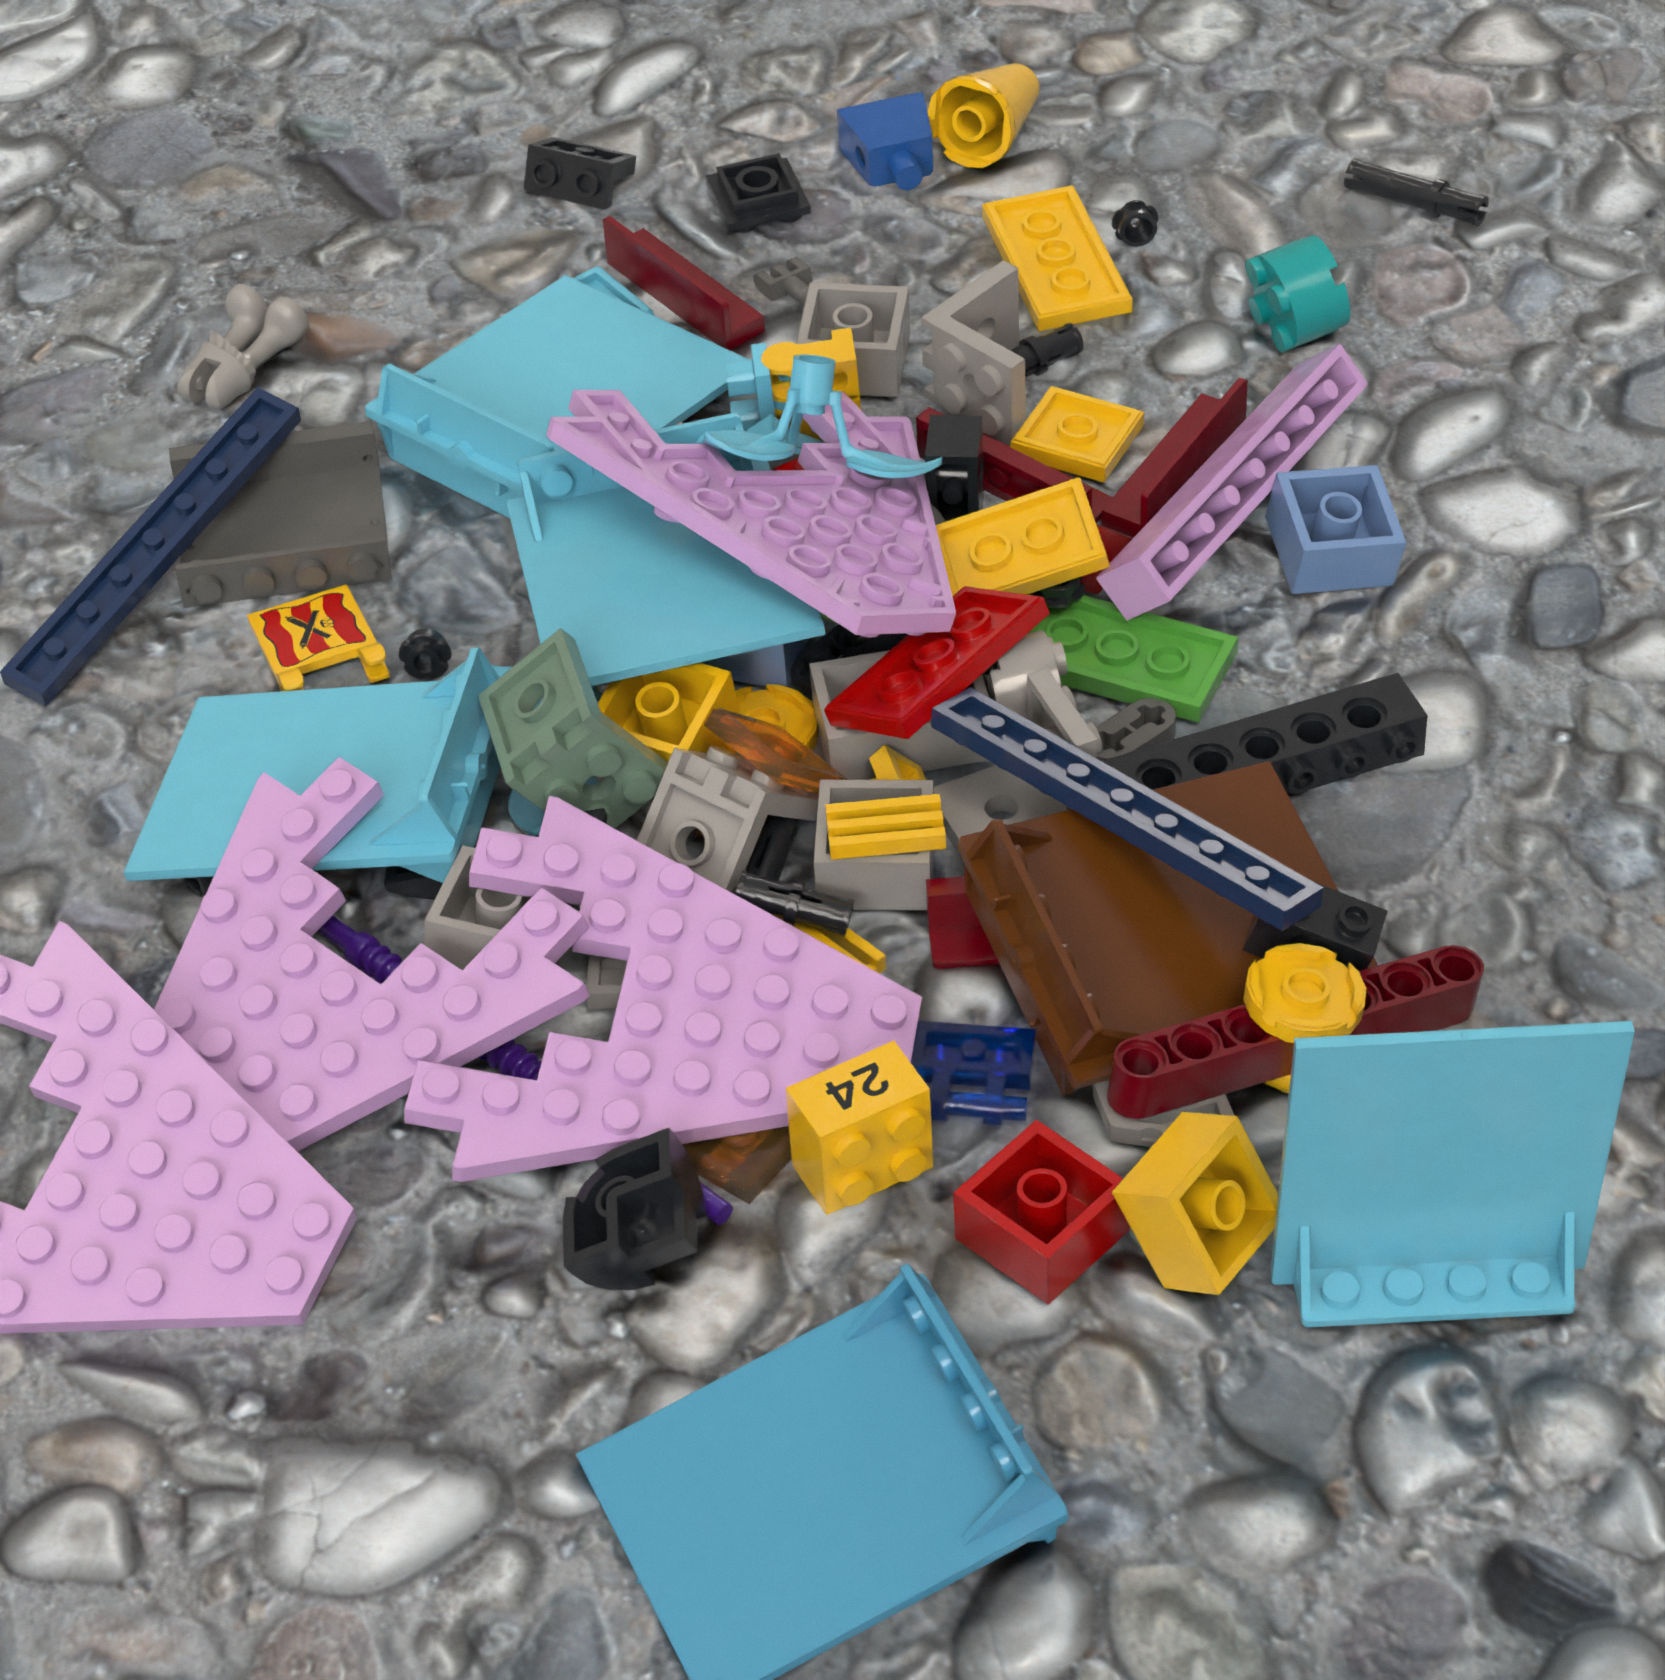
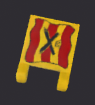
(315, 635)

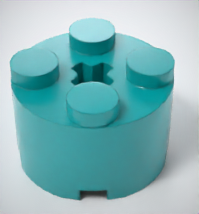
(1297, 292)

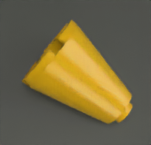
(982, 113)

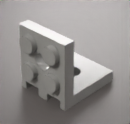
(973, 355)
(974, 797)
(726, 802)

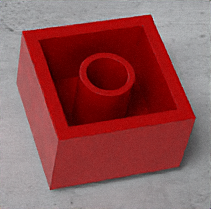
(1040, 1211)

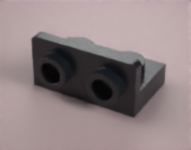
(575, 171)

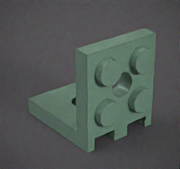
(566, 736)

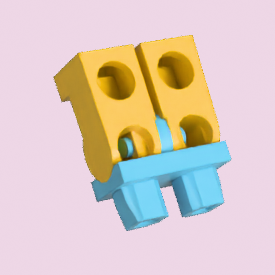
(770, 376)

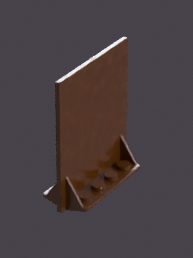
(1114, 938)

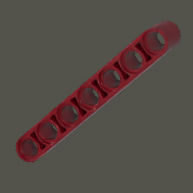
(1233, 1052)

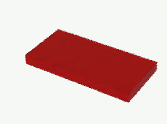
(927, 669)

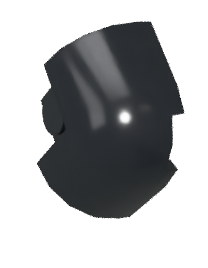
(633, 1214)

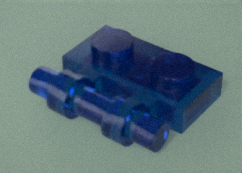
(975, 1057)

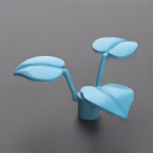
(808, 394)

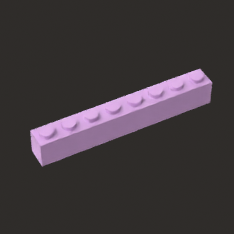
(1231, 483)

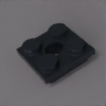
(757, 193)

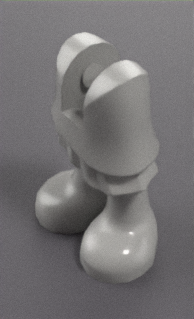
(220, 367)

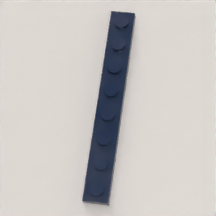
(150, 547)
(1128, 809)

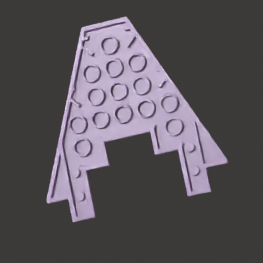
(825, 533)
(707, 1022)
(305, 1028)
(167, 1186)

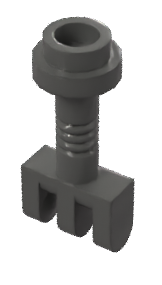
(784, 281)

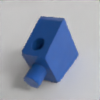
(888, 140)

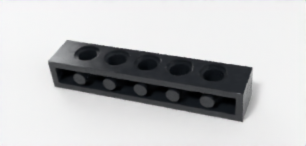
(1304, 741)

